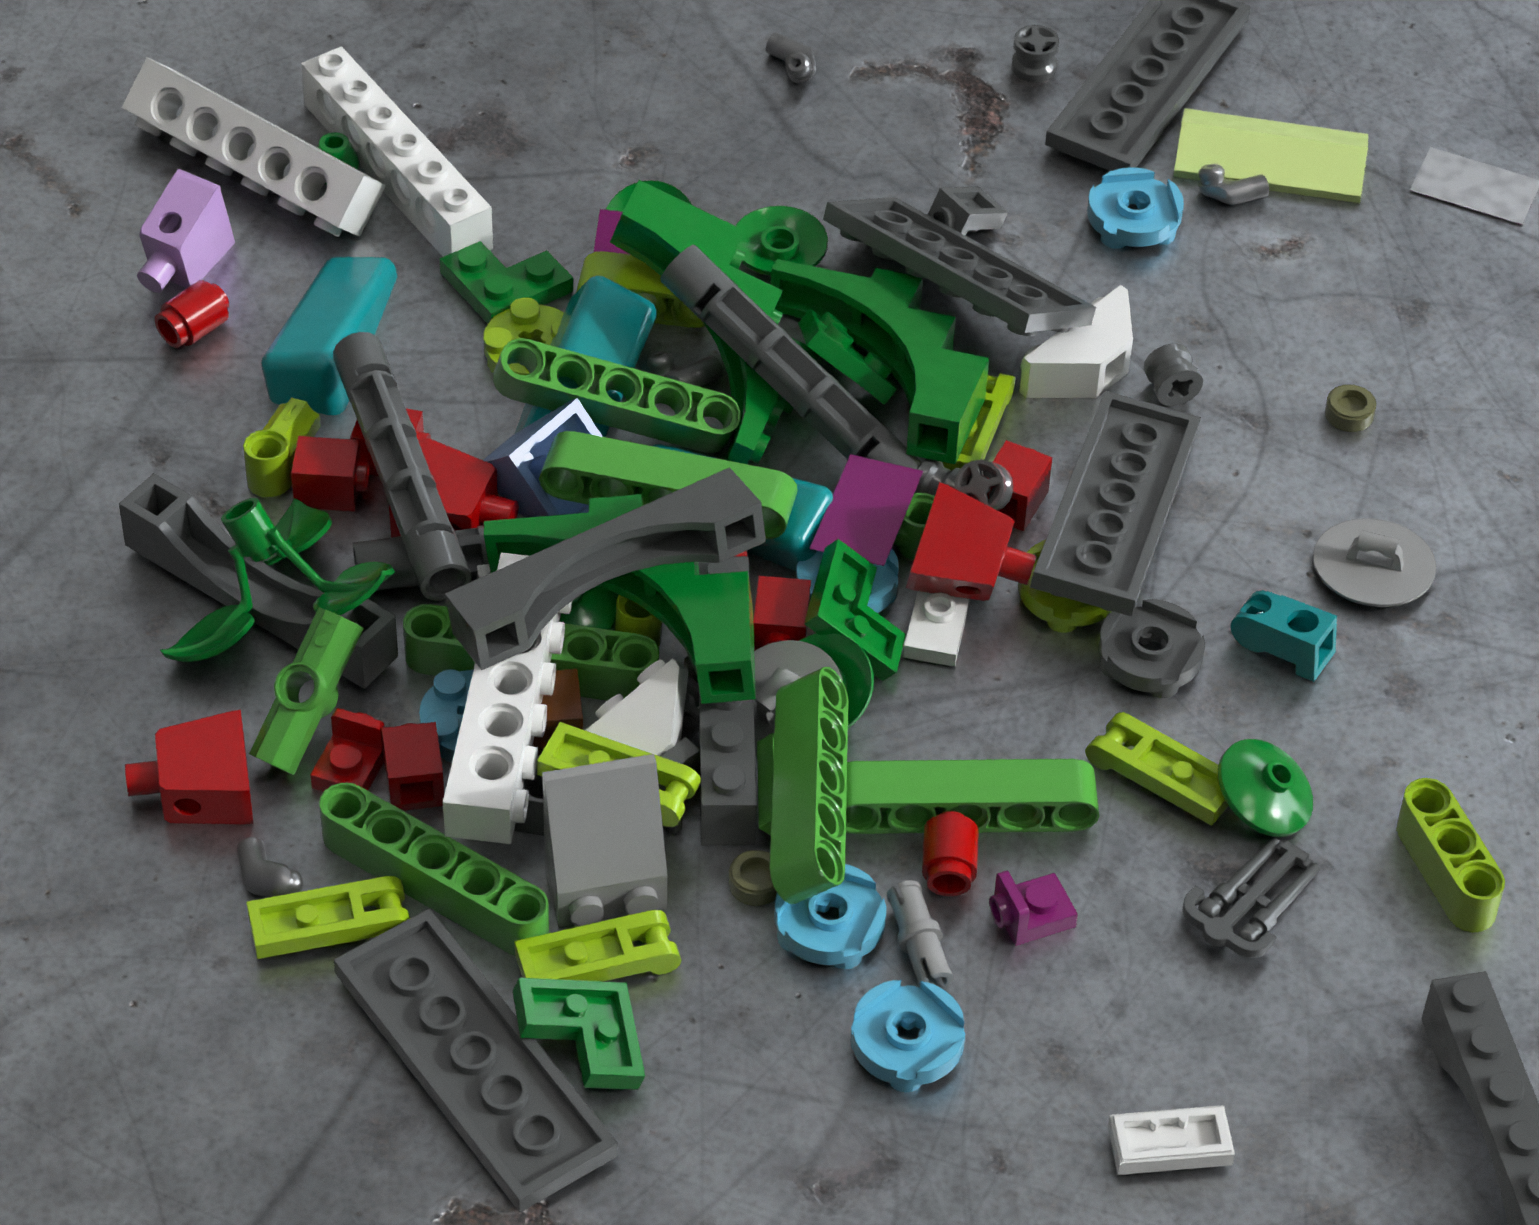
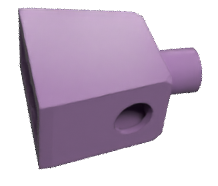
(184, 233)

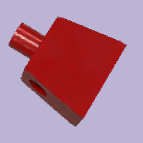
(465, 488)
(966, 549)
(198, 772)

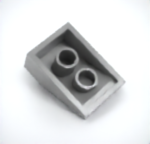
(604, 840)

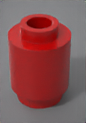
(192, 314)
(950, 853)

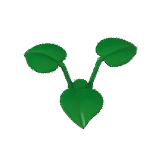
(262, 541)

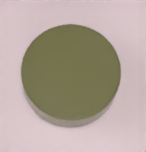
(1350, 408)
(751, 878)

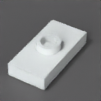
(936, 628)
(1171, 1140)

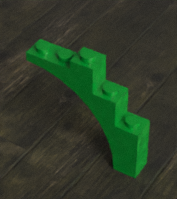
(656, 231)
(886, 319)
(704, 611)

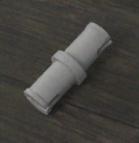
(919, 934)

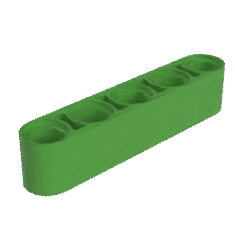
(639, 387)
(599, 466)
(603, 657)
(809, 786)
(991, 792)
(432, 867)

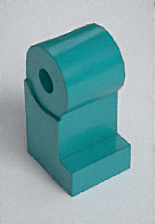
(1287, 631)

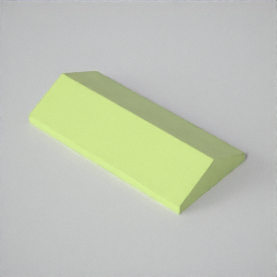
(1288, 154)

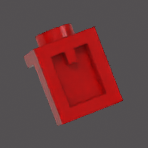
(352, 752)

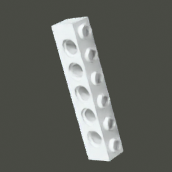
(396, 153)
(349, 192)
(497, 738)

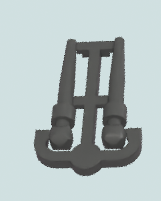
(1254, 937)

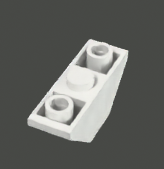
(1085, 357)
(651, 713)

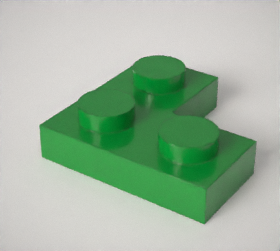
(493, 287)
(831, 341)
(841, 608)
(591, 1014)

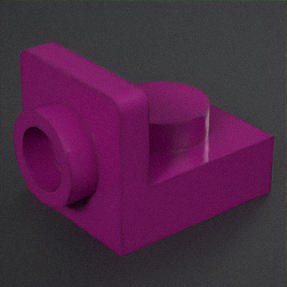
(1031, 907)

